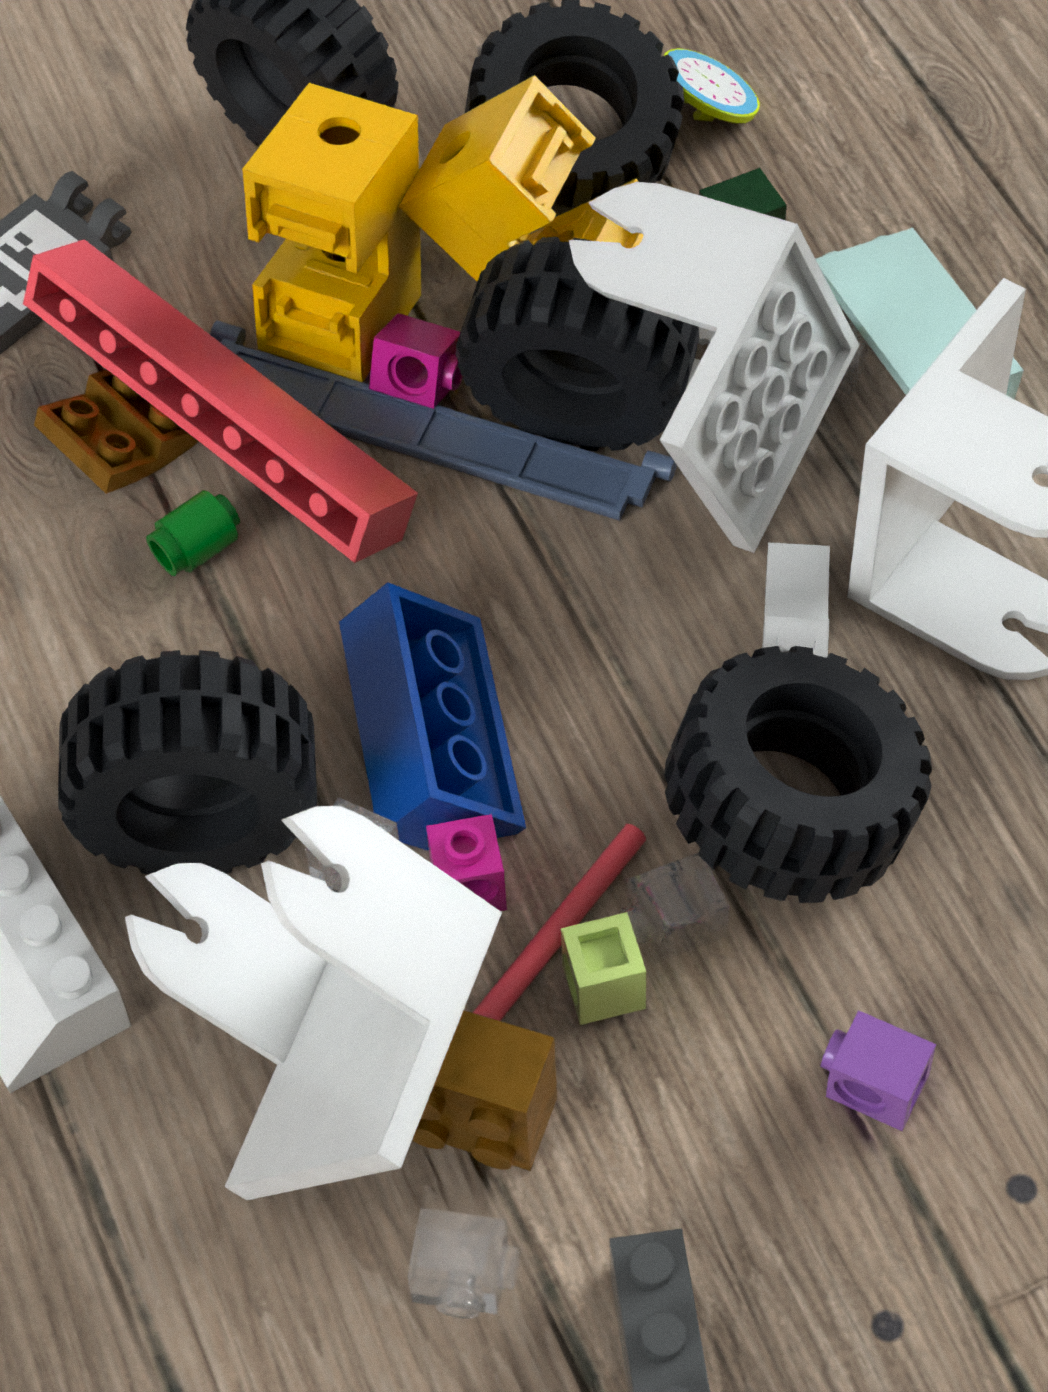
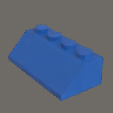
(428, 715)

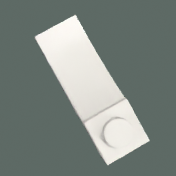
(797, 597)

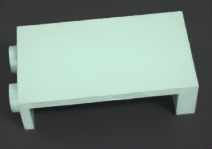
(901, 303)

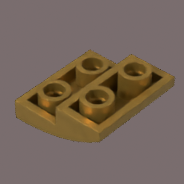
(112, 432)

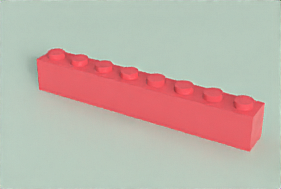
(220, 400)

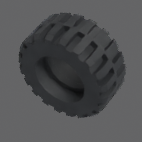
(267, 52)
(606, 57)
(567, 356)
(185, 762)
(770, 830)

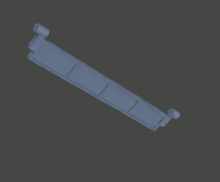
(459, 439)

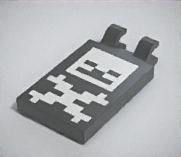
(42, 227)

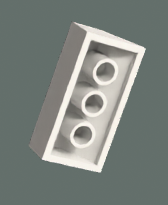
(51, 979)

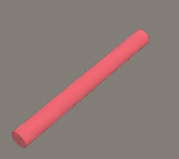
(569, 913)

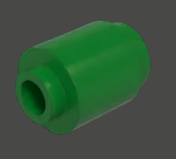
(194, 532)

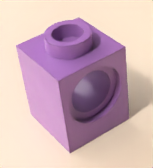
(877, 1069)

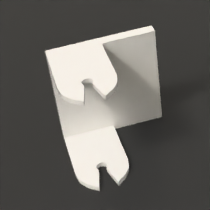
(769, 332)
(970, 445)
(330, 986)

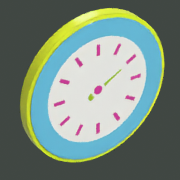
(714, 88)

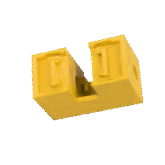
(499, 177)
(349, 252)

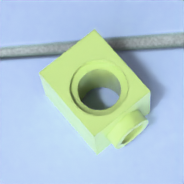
(603, 968)

